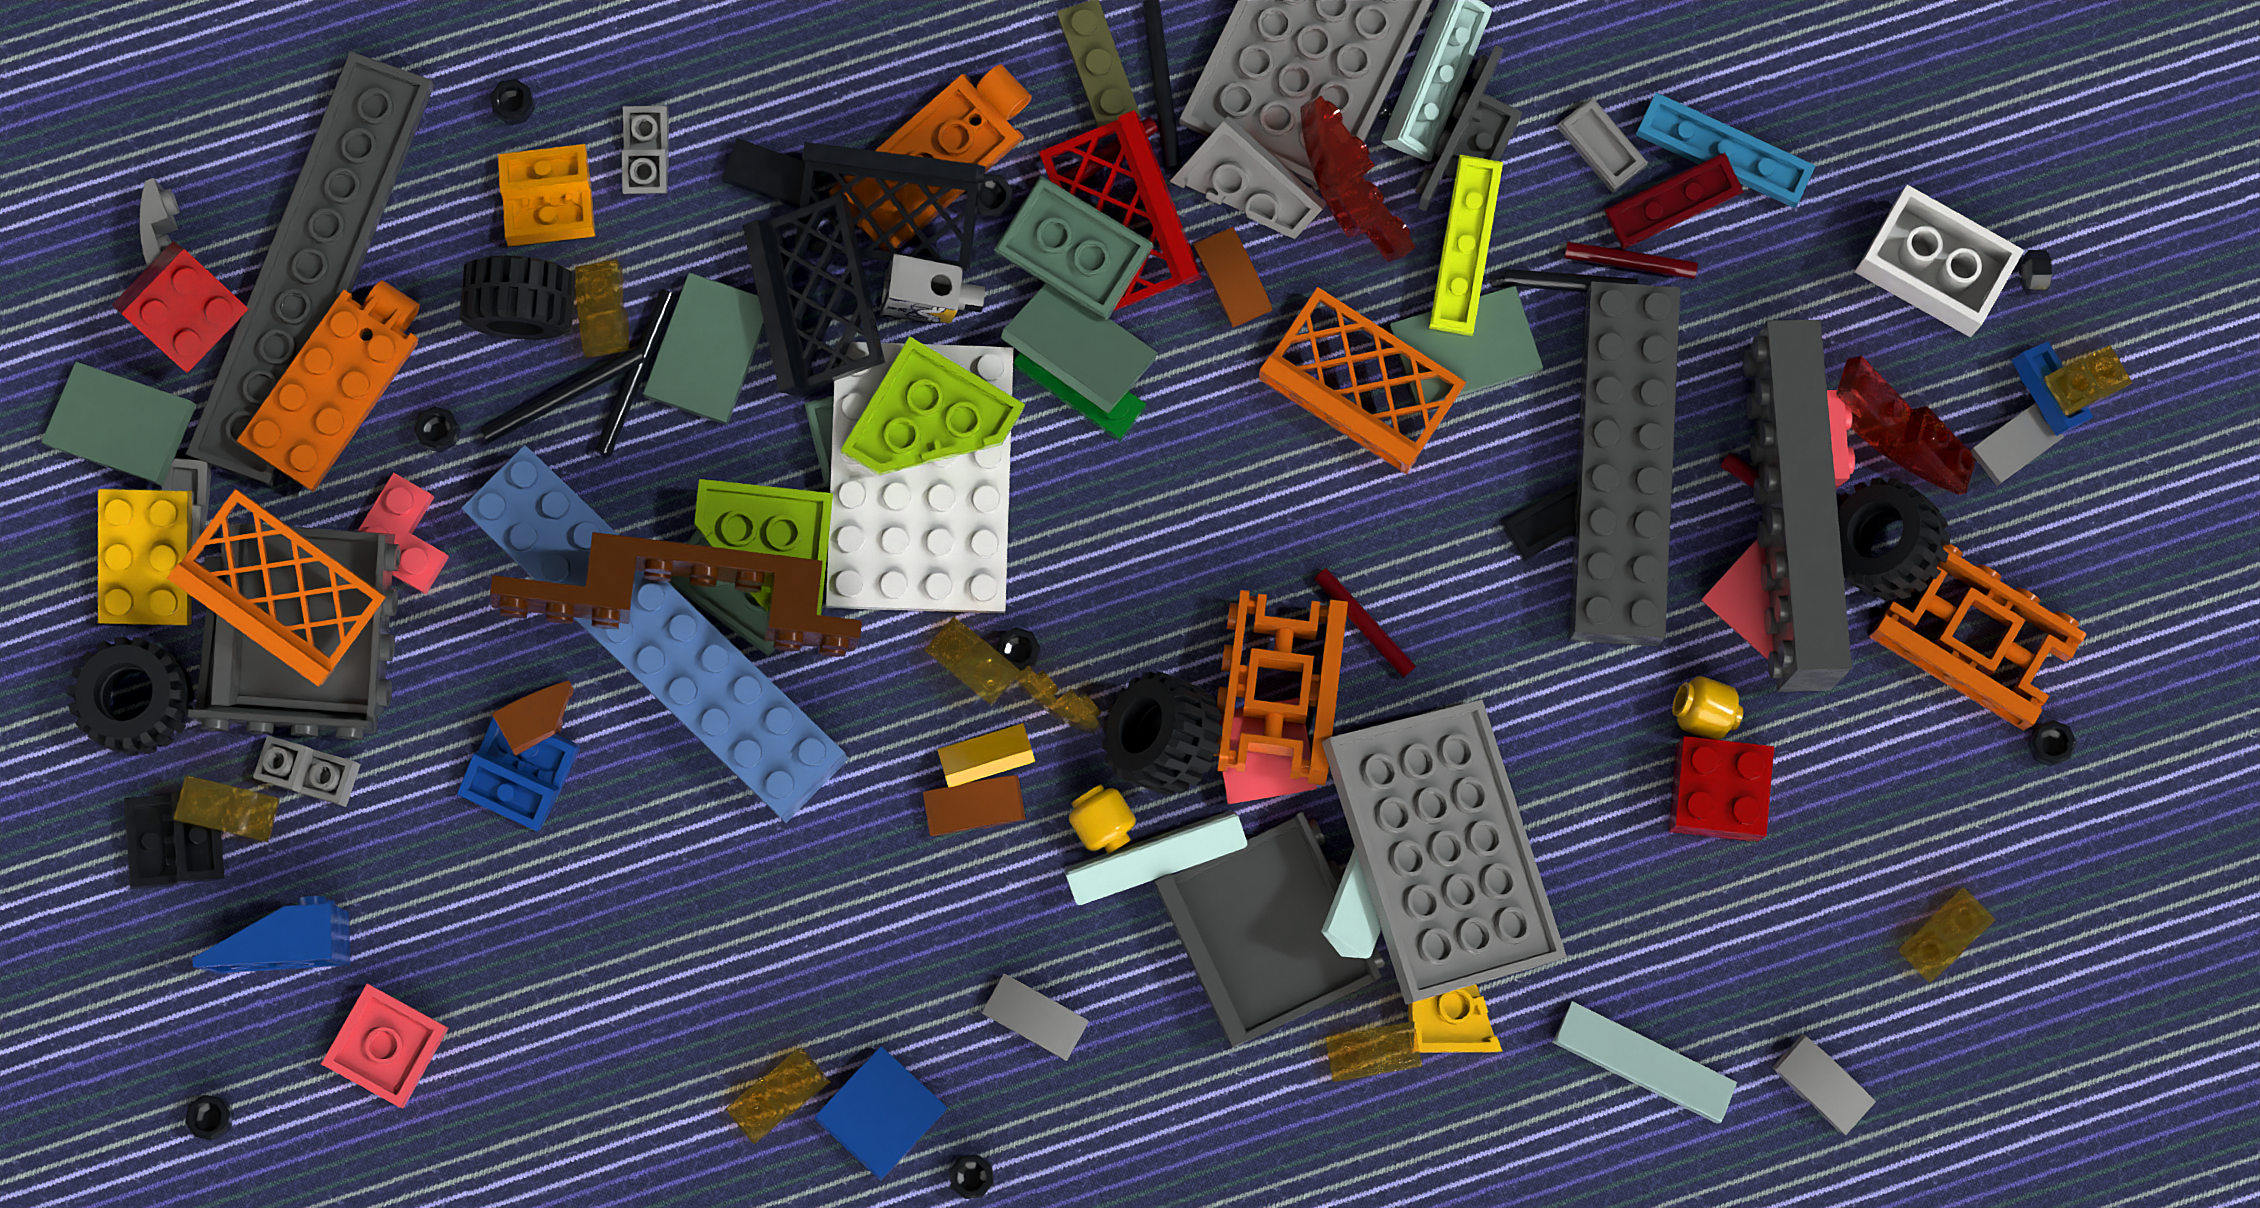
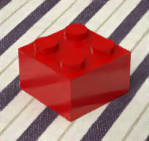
(180, 306)
(1721, 789)

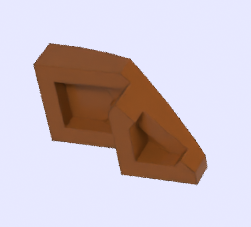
(534, 716)

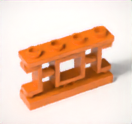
(1966, 668)
(1315, 690)

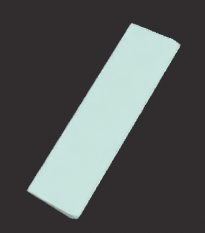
(1436, 77)
(1156, 857)
(1352, 919)
(1645, 1062)

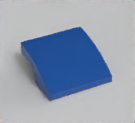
(522, 784)
(880, 1113)

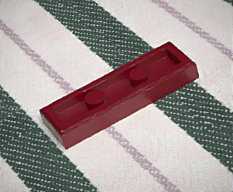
(1673, 201)

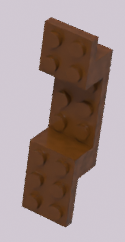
(610, 582)

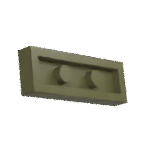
(1097, 61)

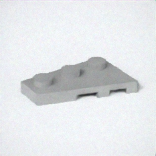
(1246, 176)

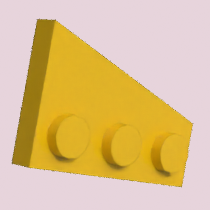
(1454, 1023)

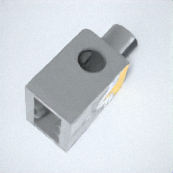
(910, 294)

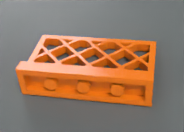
(1339, 411)
(252, 619)

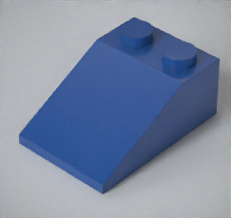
(290, 938)

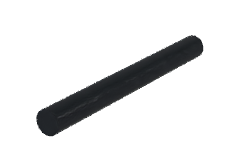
(1162, 85)
(634, 376)
(563, 394)

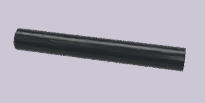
(1557, 280)

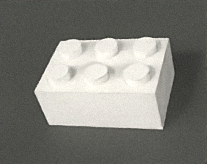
(1939, 261)

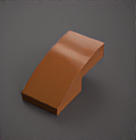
(1232, 277)
(974, 805)

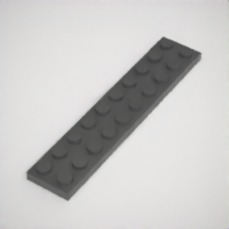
(314, 249)

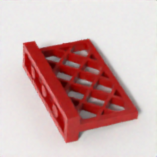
(1150, 187)

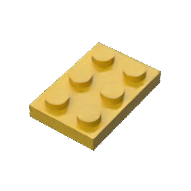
(138, 547)

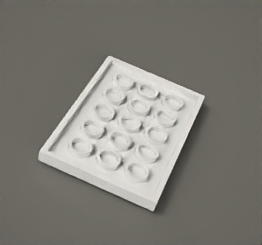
(924, 532)

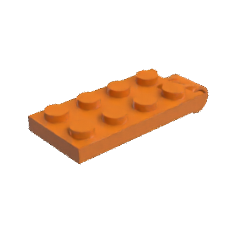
(945, 133)
(333, 384)

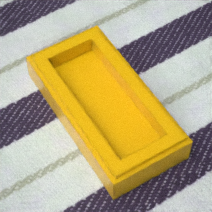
(986, 755)

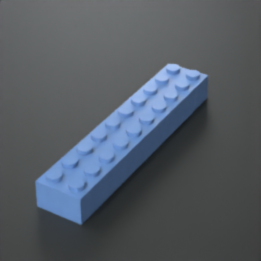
(666, 642)

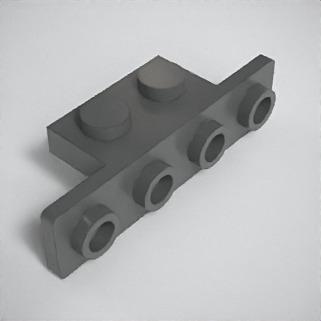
(1480, 132)

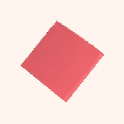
(1741, 600)
(1264, 773)

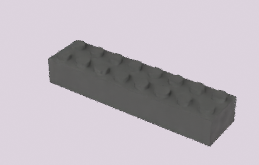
(1625, 464)
(1797, 507)

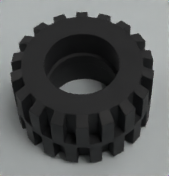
(517, 297)
(1915, 554)
(102, 674)
(1162, 733)

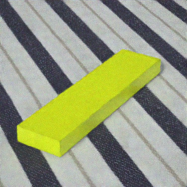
(1465, 245)

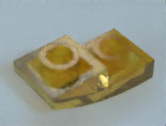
(601, 308)
(2087, 380)
(972, 661)
(1069, 708)
(226, 808)
(1946, 934)
(1373, 1051)
(777, 1095)

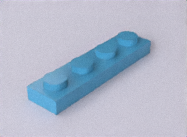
(1703, 138)

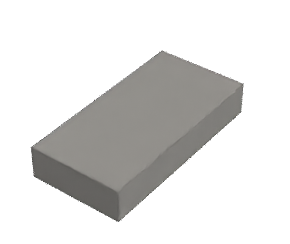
(1602, 145)

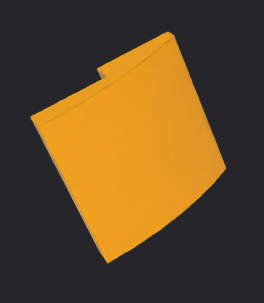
(546, 195)

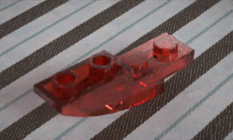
(1338, 168)
(1903, 434)

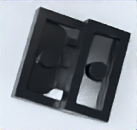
(168, 850)

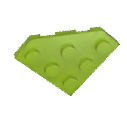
(929, 414)
(765, 522)

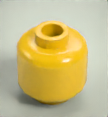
(1707, 708)
(1102, 819)

